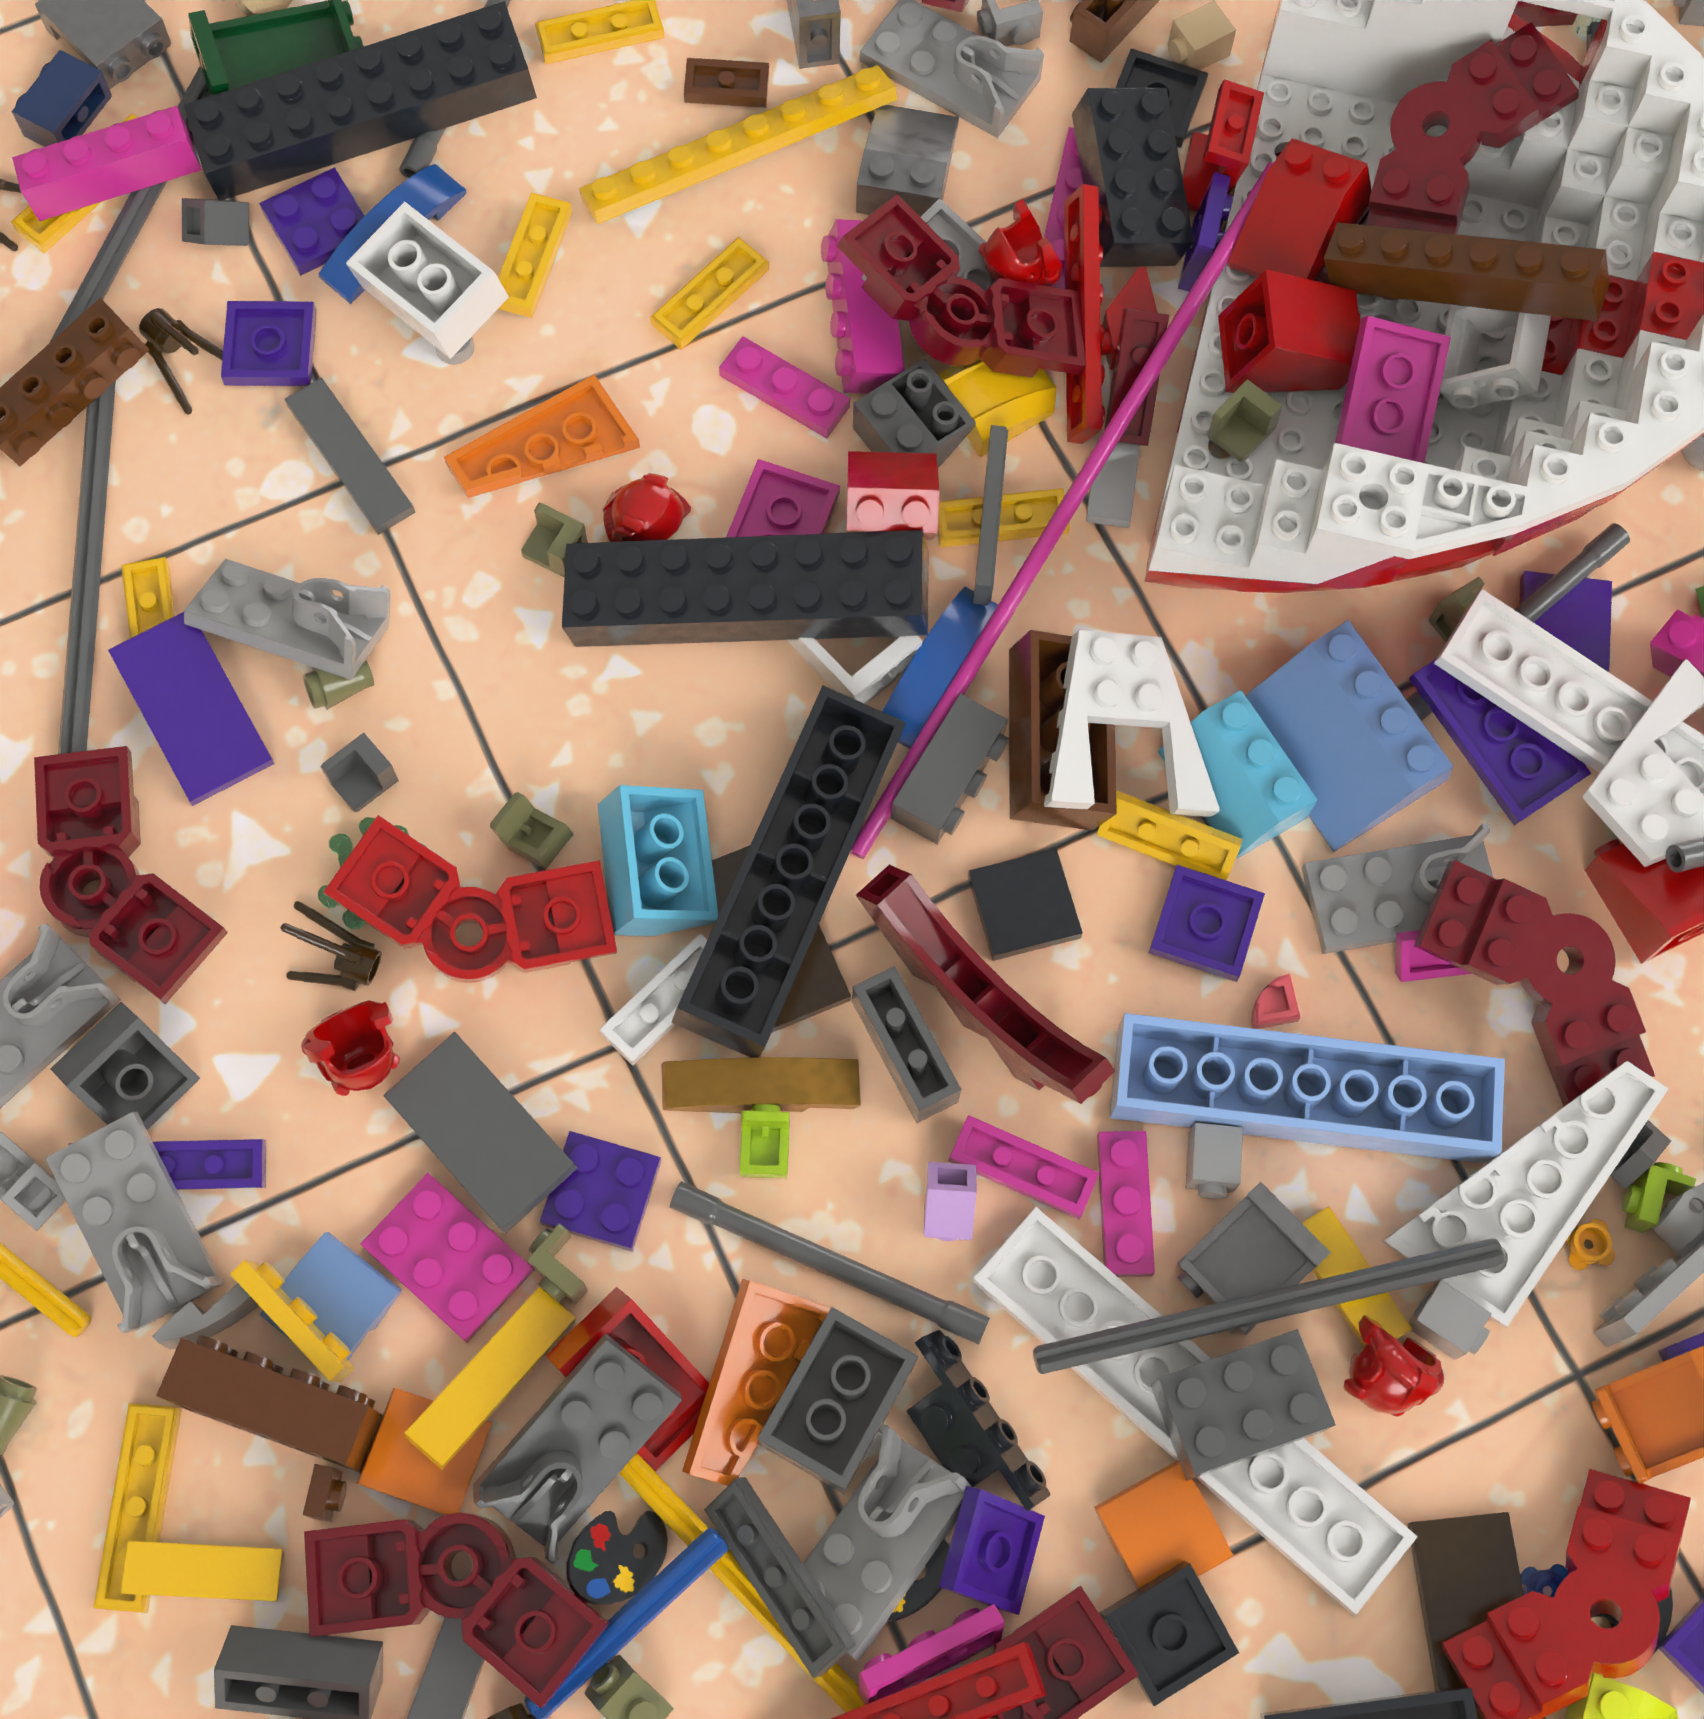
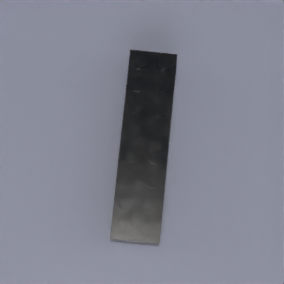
(360, 101)
(746, 588)
(788, 874)

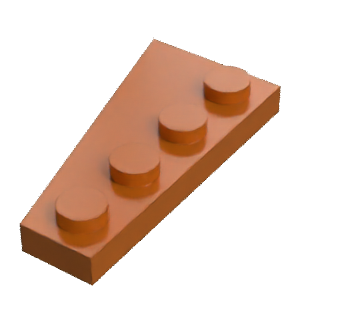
(549, 438)
(755, 1362)

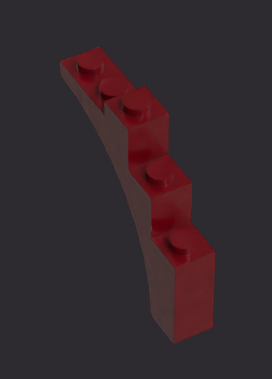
(980, 999)

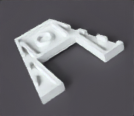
(1127, 684)
(1641, 788)

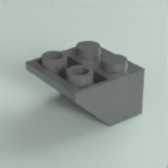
(912, 415)

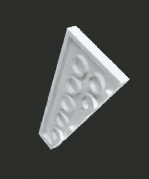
(1535, 1191)

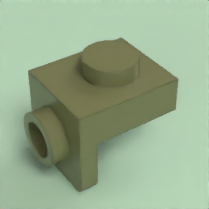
(530, 831)
(556, 1279)
(623, 1694)

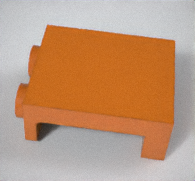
(1656, 1415)

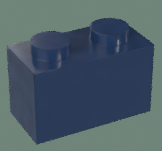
(61, 100)

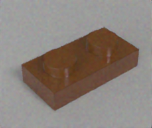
(726, 82)

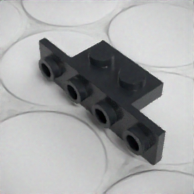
(966, 1428)

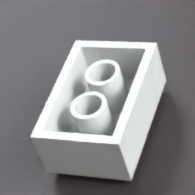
(427, 279)

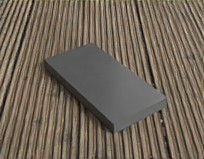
(480, 1132)

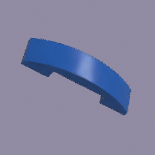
(427, 191)
(937, 663)

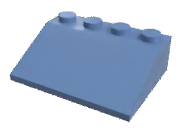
(1349, 735)

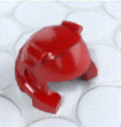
(1021, 251)
(644, 510)
(353, 1047)
(1390, 1374)

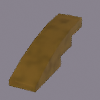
(740, 1083)

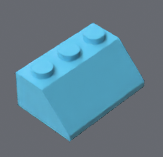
(1249, 773)
(657, 860)

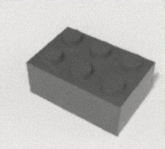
(837, 1400)
(1242, 1404)

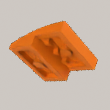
(405, 1472)
(1162, 1525)

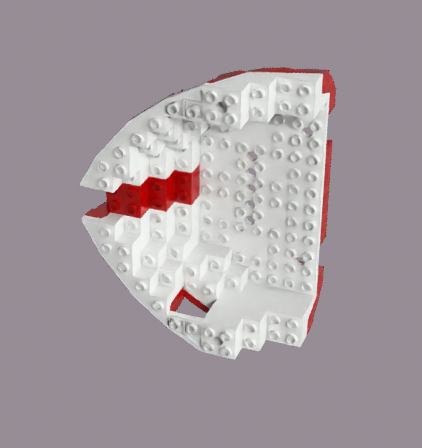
(1612, 392)

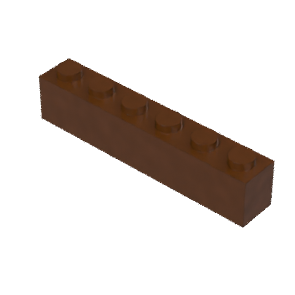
(1469, 270)

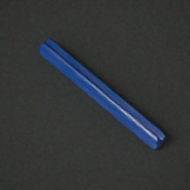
(639, 1613)

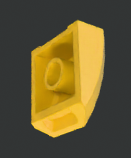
(1000, 400)

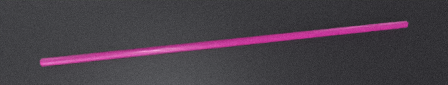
(1059, 521)

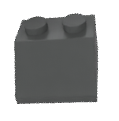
(124, 1069)

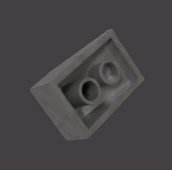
(905, 156)

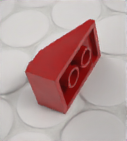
(1299, 210)
(637, 1333)

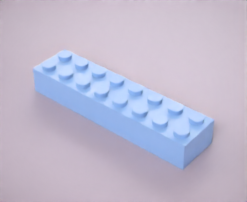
(1309, 1088)

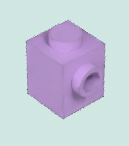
(950, 1201)

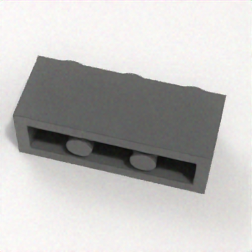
(950, 770)
(905, 1044)
(298, 1674)

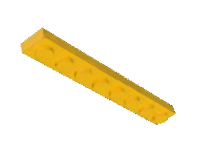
(737, 144)

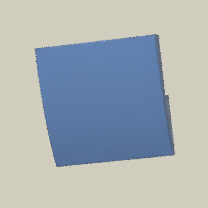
(341, 1291)

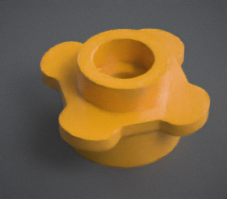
(1601, 1252)

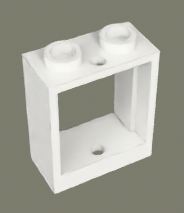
(1505, 382)
(869, 679)

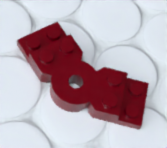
(1486, 100)
(956, 322)
(90, 831)
(1510, 936)
(509, 1606)
(1074, 1658)

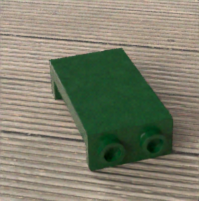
(270, 42)

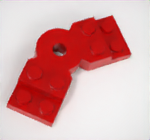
(418, 901)
(1545, 1648)

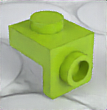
(764, 1142)
(1645, 1197)

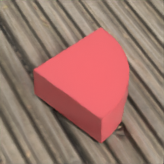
(1276, 1004)

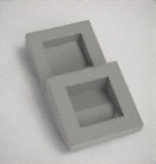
(1114, 488)
(26, 1185)
(193, 1321)

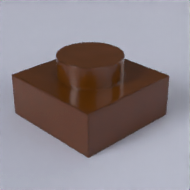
(325, 1493)

